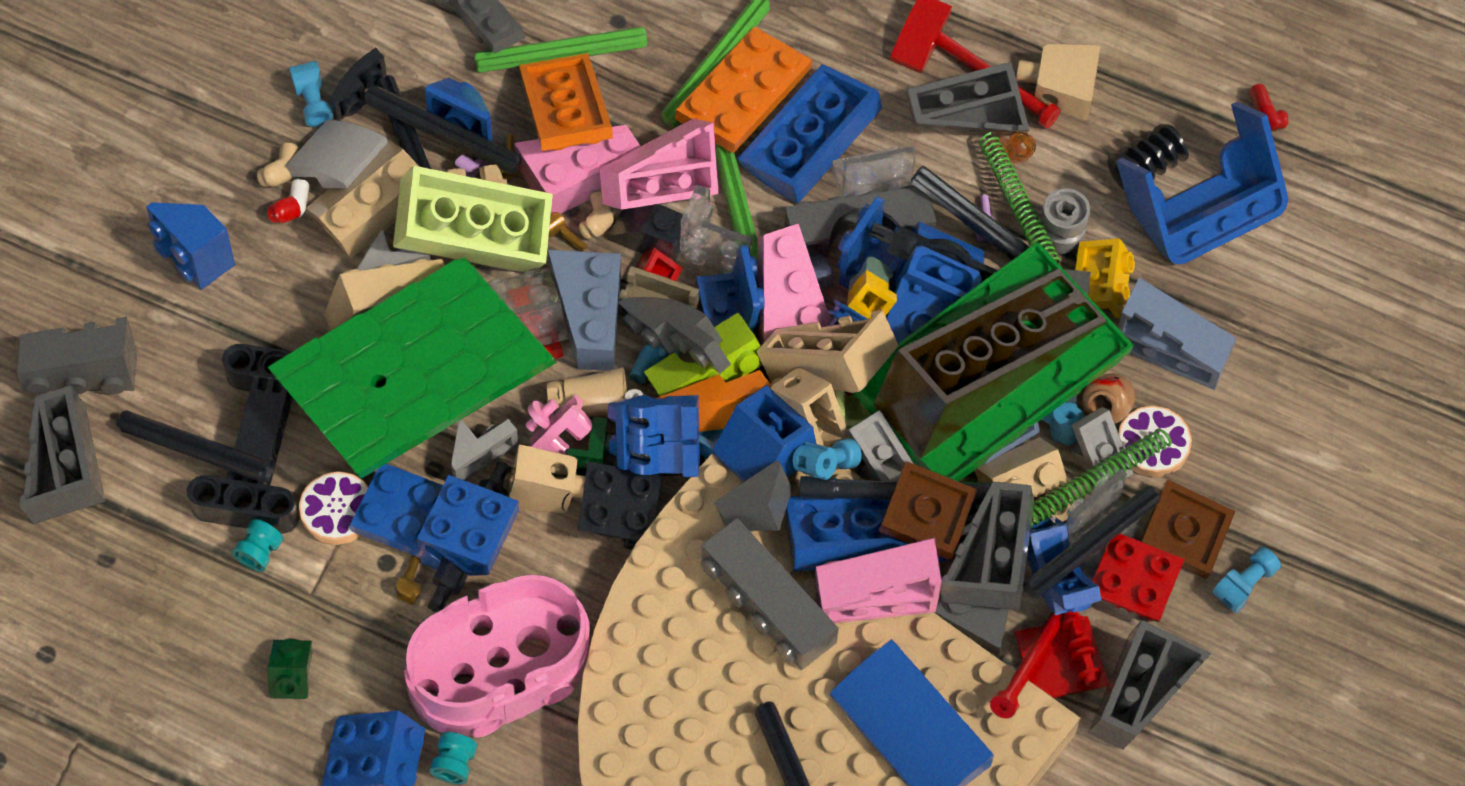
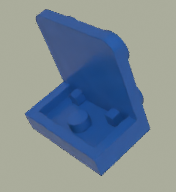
(858, 245)
(733, 292)
(374, 750)

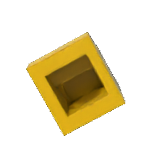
(869, 289)

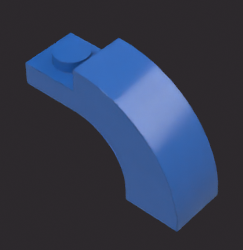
(1075, 590)

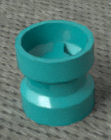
(257, 546)
(453, 759)

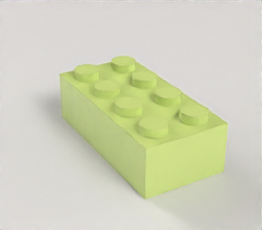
(472, 219)

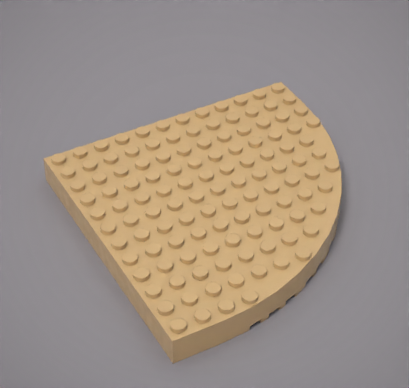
(684, 669)

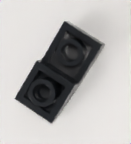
(350, 91)

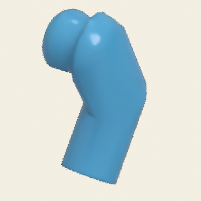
(647, 358)

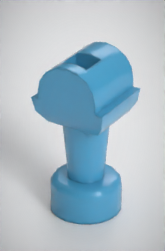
(308, 83)
(1062, 421)
(822, 460)
(1236, 587)

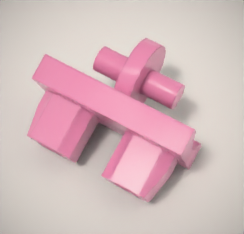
(567, 418)

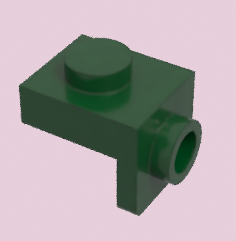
(597, 448)
(289, 668)

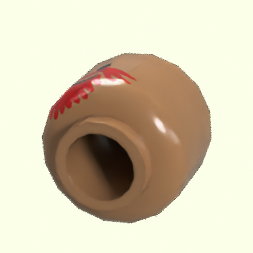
(1112, 393)

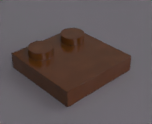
(928, 508)
(1188, 527)

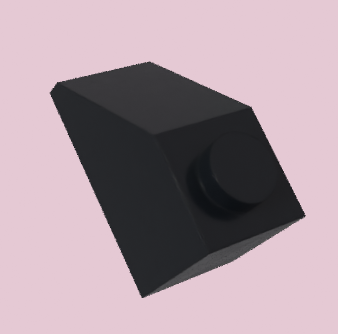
(649, 228)

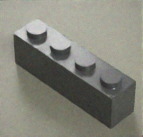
(768, 594)

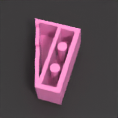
(663, 168)
(573, 171)
(787, 283)
(880, 584)

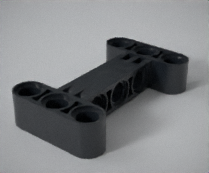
(258, 435)

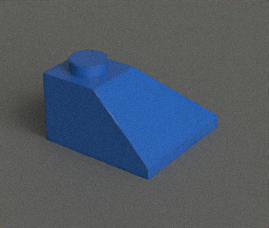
(460, 105)

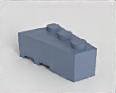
(589, 300)
(1174, 336)

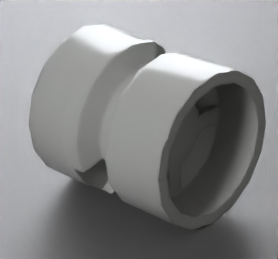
(1065, 219)

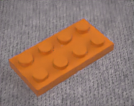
(745, 88)
(565, 102)

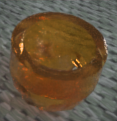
(1015, 141)

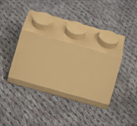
(368, 205)

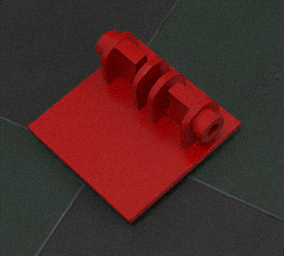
(1137, 576)
(1070, 662)

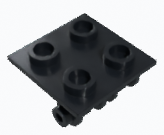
(618, 503)

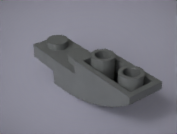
(489, 22)
(675, 327)

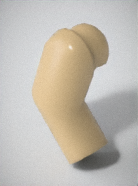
(276, 172)
(598, 220)

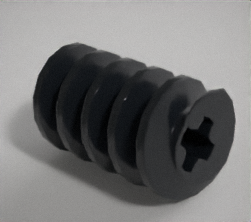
(1151, 152)

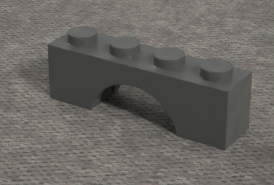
(827, 219)

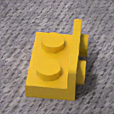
(1110, 272)

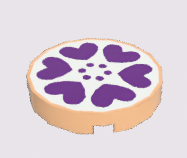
(1146, 420)
(330, 505)

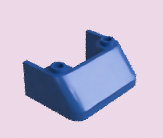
(1221, 208)

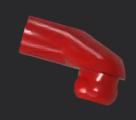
(1263, 103)

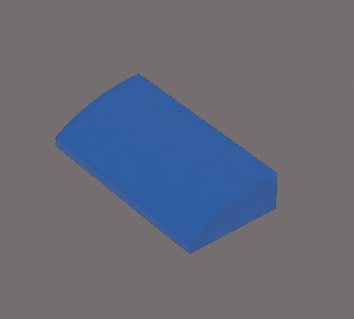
(811, 132)
(836, 530)
(910, 721)

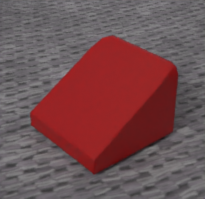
(659, 264)

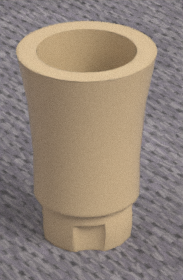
(594, 390)

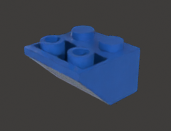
(192, 240)
(761, 433)

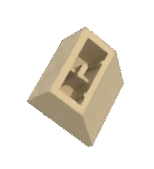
(1029, 464)

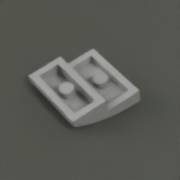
(337, 154)

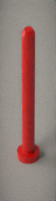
(1046, 114)
(1005, 702)

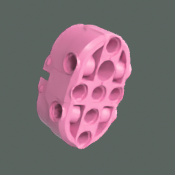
(515, 613)

